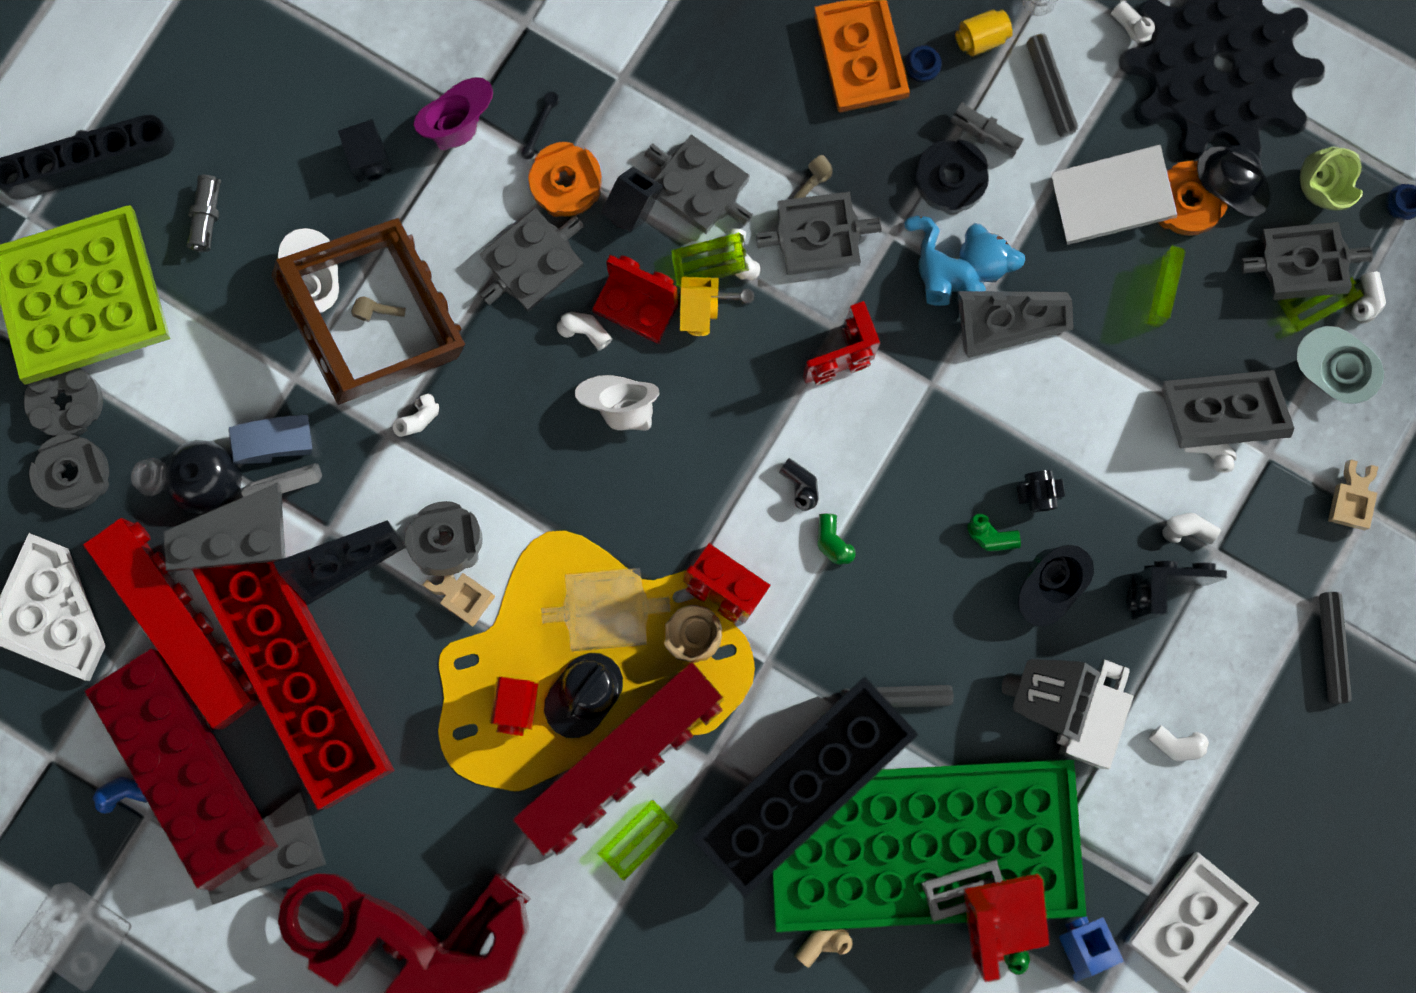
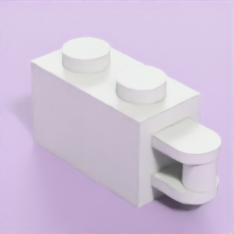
(1103, 722)

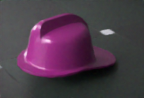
(455, 114)

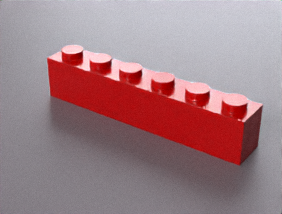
(172, 623)

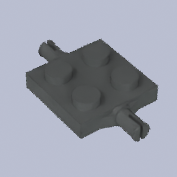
(700, 184)
(818, 233)
(531, 260)
(1306, 261)

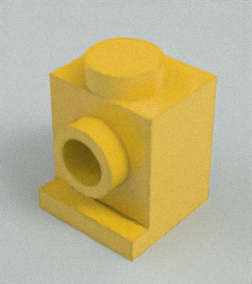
(697, 304)

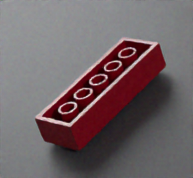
(618, 760)
(181, 770)

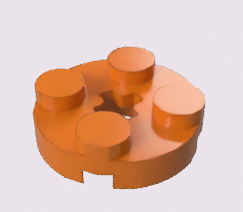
(575, 161)
(1200, 216)

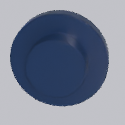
(923, 63)
(1402, 202)

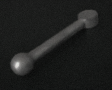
(745, 296)

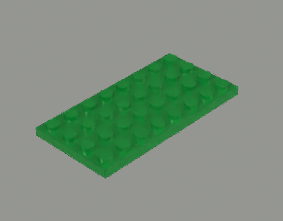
(928, 823)

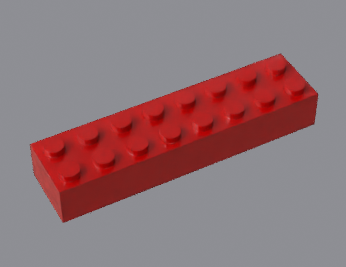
(296, 680)

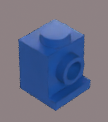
(1090, 947)

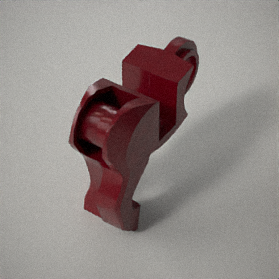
(433, 963)

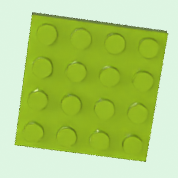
(79, 295)

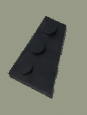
(338, 561)

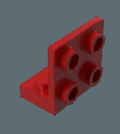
(637, 298)
(861, 348)
(726, 584)
(1005, 920)

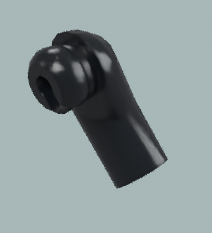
(804, 484)

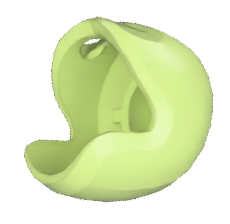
(1336, 180)

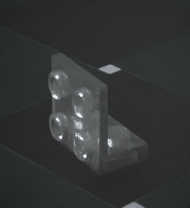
(72, 935)

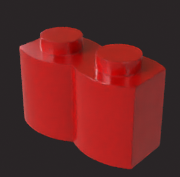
(513, 705)

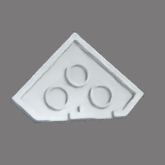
(48, 611)

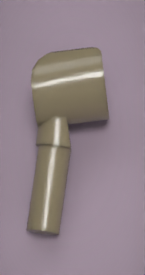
(821, 172)
(364, 308)

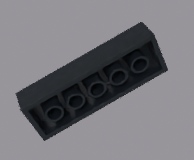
(804, 786)

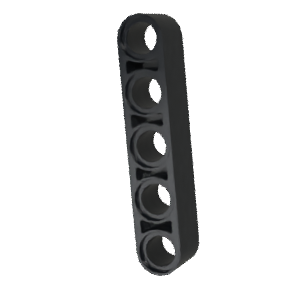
(100, 160)

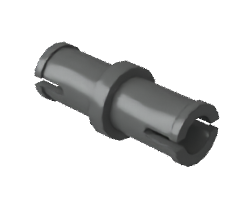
(986, 130)
(203, 213)

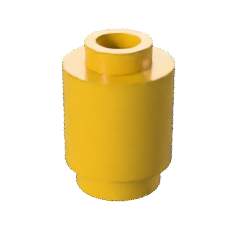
(984, 32)

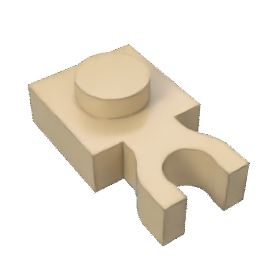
(1352, 501)
(462, 597)

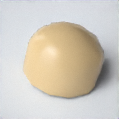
(693, 634)

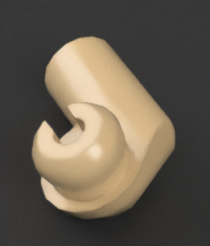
(823, 941)

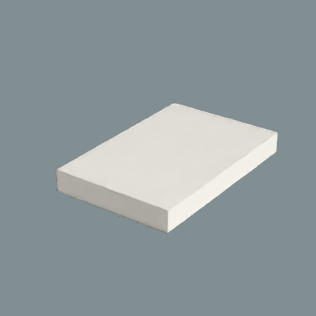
(1114, 194)
(1191, 922)

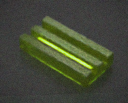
(738, 253)
(1166, 286)
(1298, 325)
(614, 863)

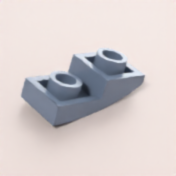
(270, 438)

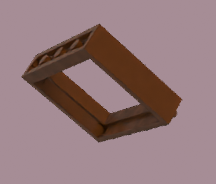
(417, 275)

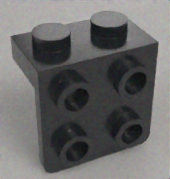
(1149, 587)

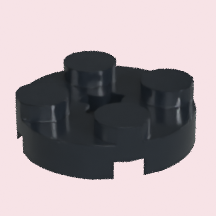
(952, 155)

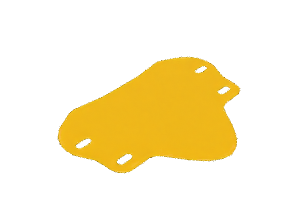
(539, 652)

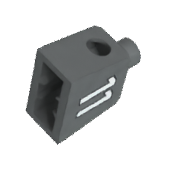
(1054, 694)

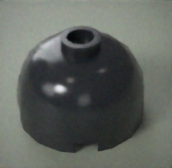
(201, 477)

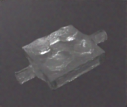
(605, 609)

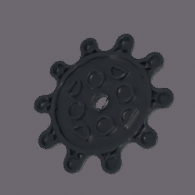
(1215, 102)

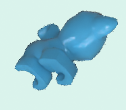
(982, 259)

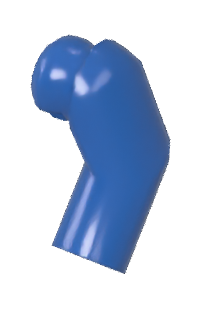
(114, 791)

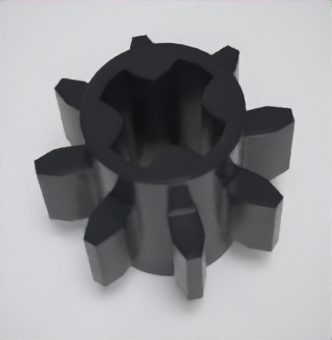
(1041, 491)

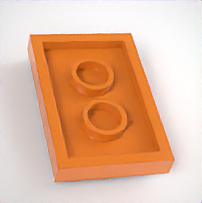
(861, 53)

